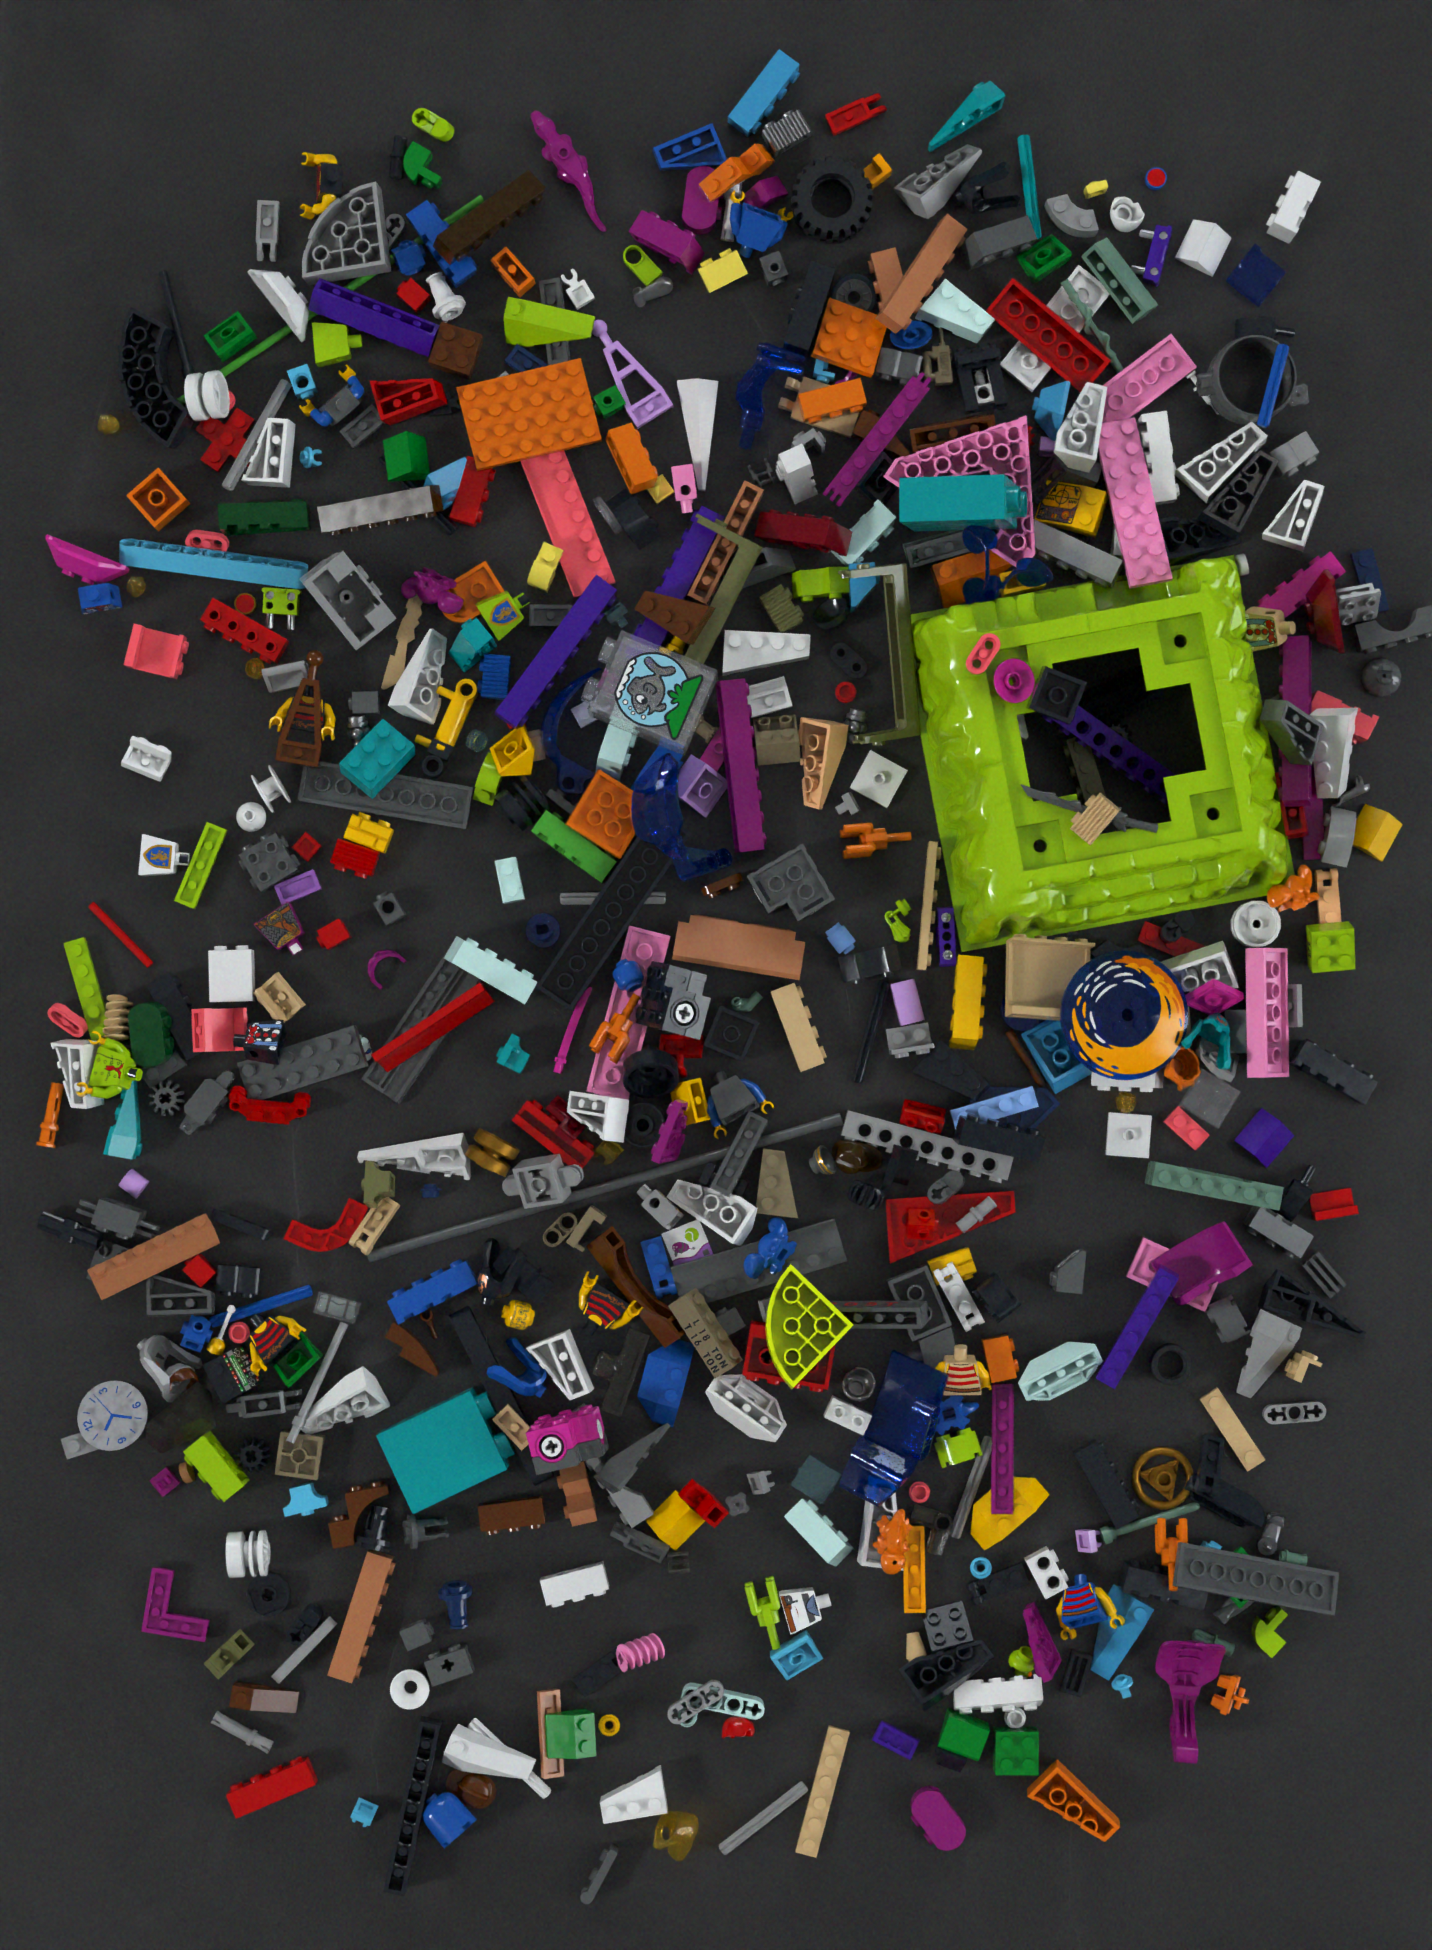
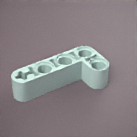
(722, 1704)

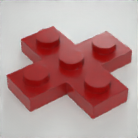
(226, 438)

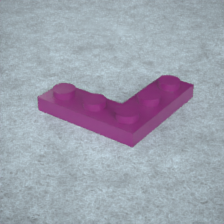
(156, 1614)

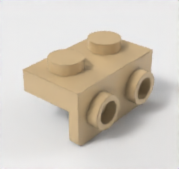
(279, 998)
(1298, 1365)

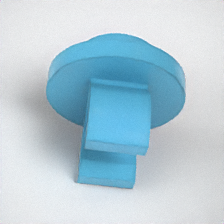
(307, 457)
(1122, 1683)

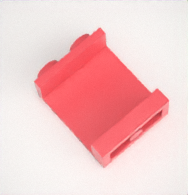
(156, 652)
(215, 1028)

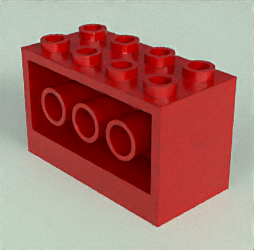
(757, 1367)

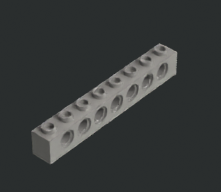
(854, 1120)

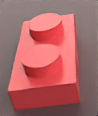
(1186, 1128)

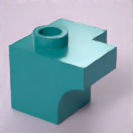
(512, 1055)

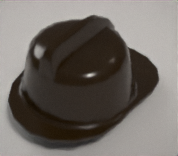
(856, 1156)

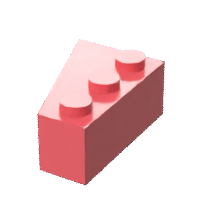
(1363, 722)

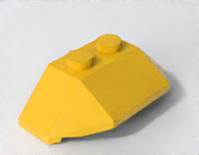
(992, 1528)

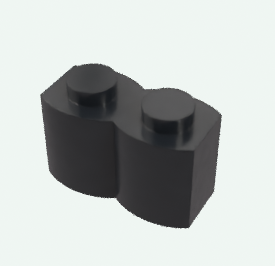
(238, 1279)

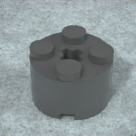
(1228, 1318)

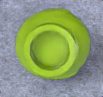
(1022, 1661)

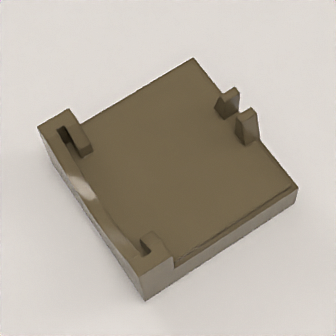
(591, 1215)
(300, 1458)

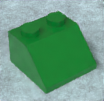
(570, 1734)

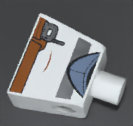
(802, 1607)

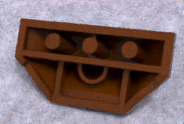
(944, 431)

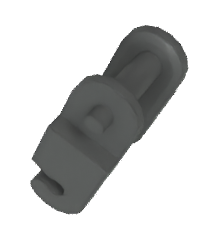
(768, 471)

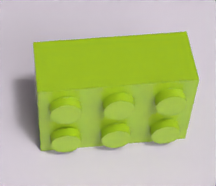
(215, 1466)

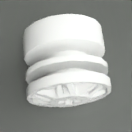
(250, 1553)

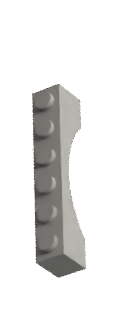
(631, 1503)

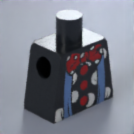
(263, 1041)

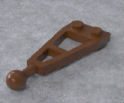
(299, 752)

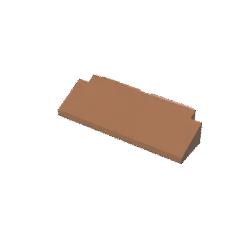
(739, 946)

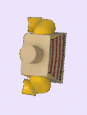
(964, 1373)

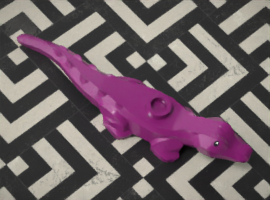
(571, 166)

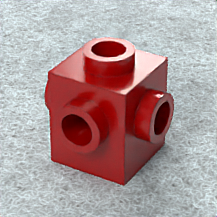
(921, 1224)

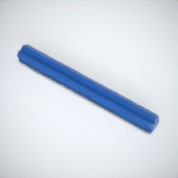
(263, 1305)

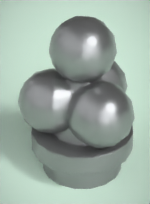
(856, 722)
(357, 728)

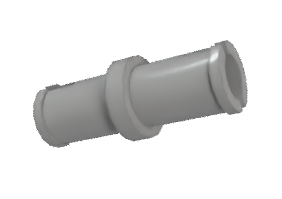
(976, 1214)

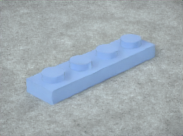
(998, 1106)

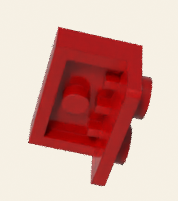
(922, 1116)

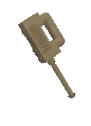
(942, 356)

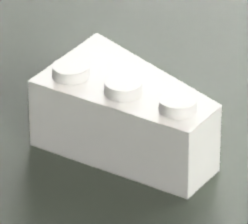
(77, 1061)
(1146, 1084)
(563, 1363)

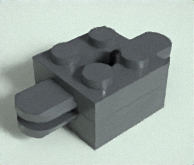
(118, 1217)

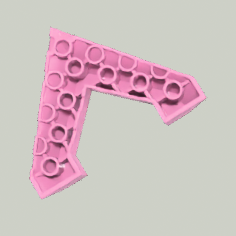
(992, 452)

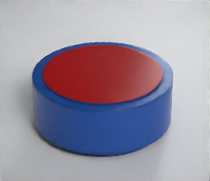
(1155, 178)

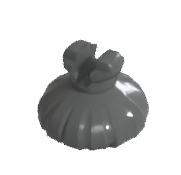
(1375, 682)

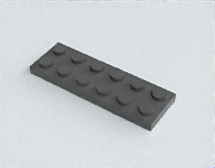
(305, 1064)

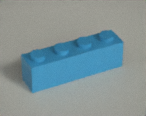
(763, 93)

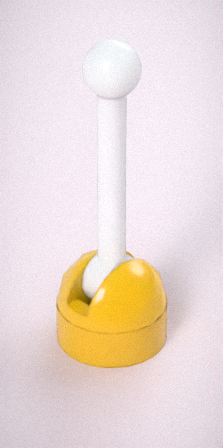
(217, 1344)

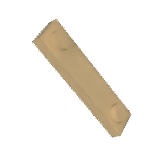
(1232, 1429)

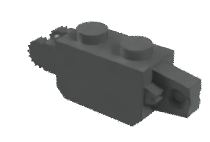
(205, 1102)
(264, 1403)

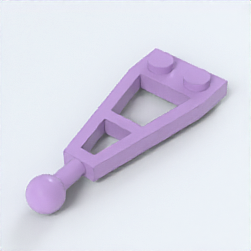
(651, 405)

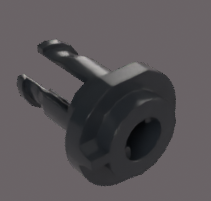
(376, 1530)

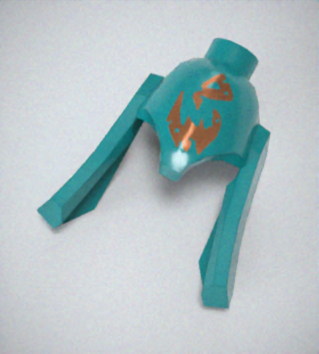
(1216, 1030)

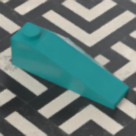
(980, 104)
(125, 1135)

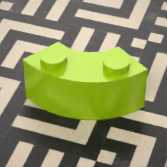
(819, 583)

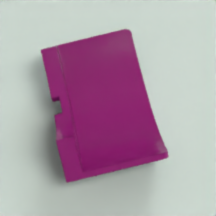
(1203, 1260)

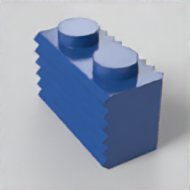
(495, 676)

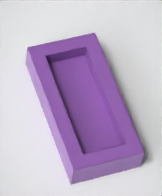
(298, 887)

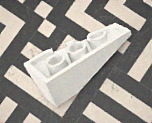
(1080, 432)
(350, 1398)
(482, 1755)

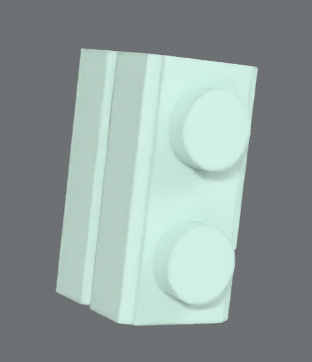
(509, 880)

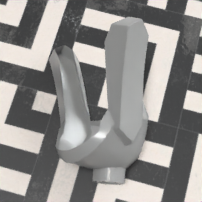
(155, 1366)

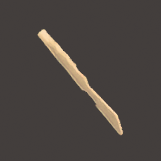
(405, 634)

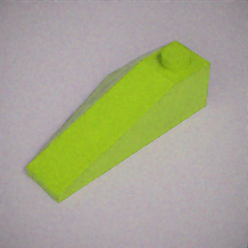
(538, 324)

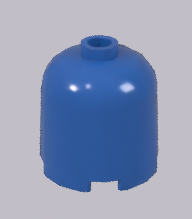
(446, 1817)

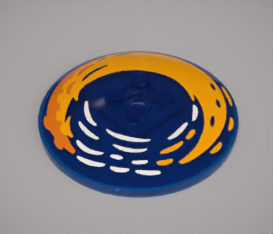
(1094, 1021)

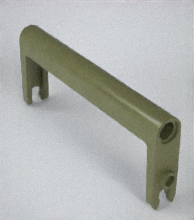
(728, 590)
(900, 651)

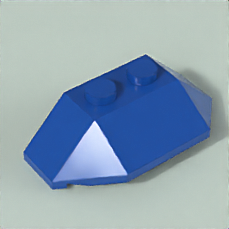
(665, 1381)

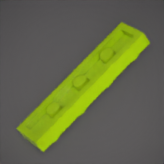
(200, 865)

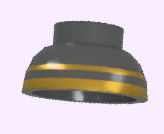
(822, 1161)

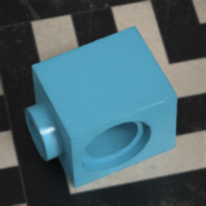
(299, 373)

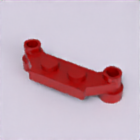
(268, 1110)

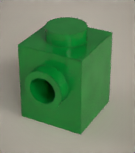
(608, 402)

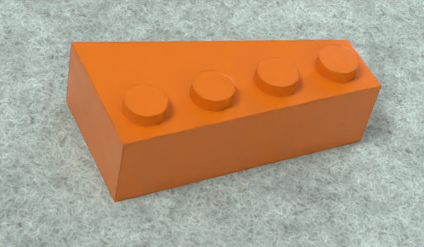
(1069, 1797)

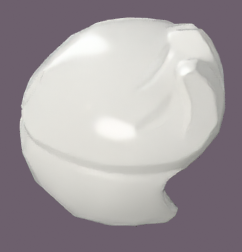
(1125, 214)

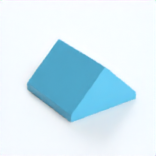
(796, 1655)

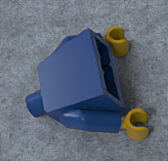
(755, 226)

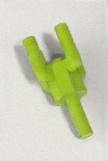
(766, 1608)

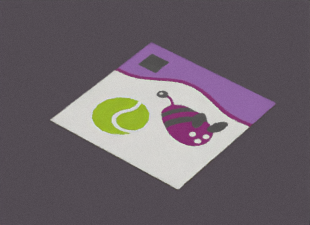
(687, 1242)

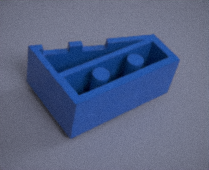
(691, 150)

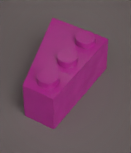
(667, 239)

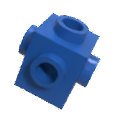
(196, 1333)

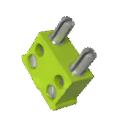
(281, 601)

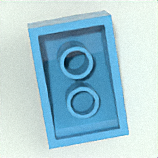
(1054, 1056)

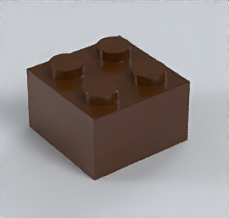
(456, 350)

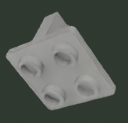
(1358, 603)

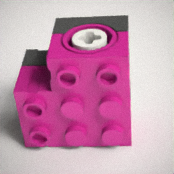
(566, 1439)

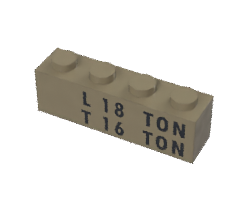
(705, 1332)

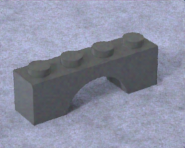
(1371, 635)

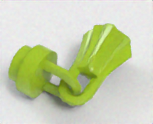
(900, 931)

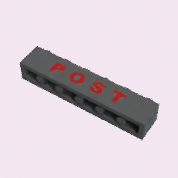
(884, 1314)

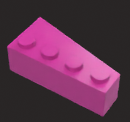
(1293, 595)

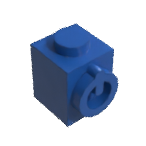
(409, 257)

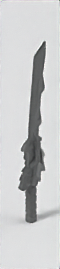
(1118, 821)

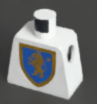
(160, 857)

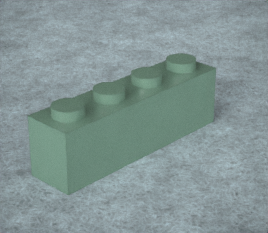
(1119, 280)

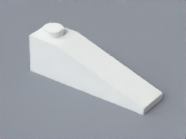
(416, 688)
(727, 1216)

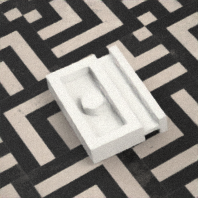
(769, 697)

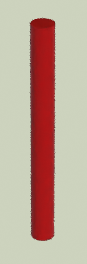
(120, 934)

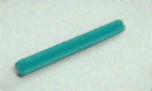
(1029, 185)

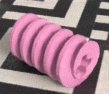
(639, 1651)

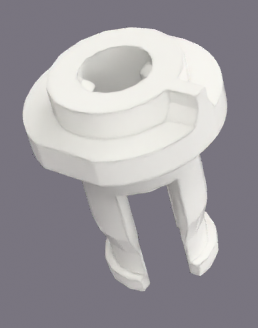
(447, 303)

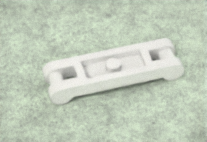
(958, 1296)

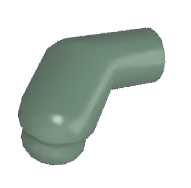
(746, 1004)

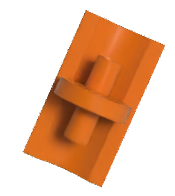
(1225, 1703)

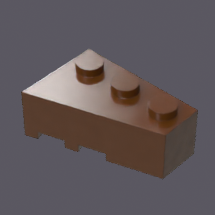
(675, 615)

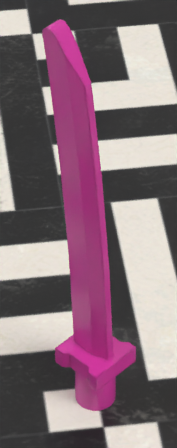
(561, 1058)

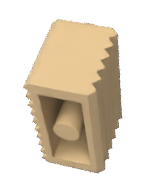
(1094, 818)

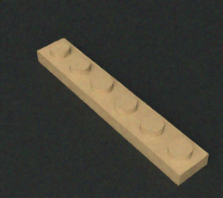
(927, 914)
(822, 1791)

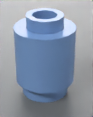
(840, 938)

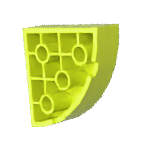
(800, 1326)

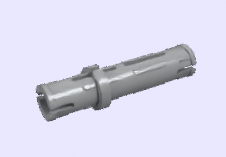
(250, 1736)

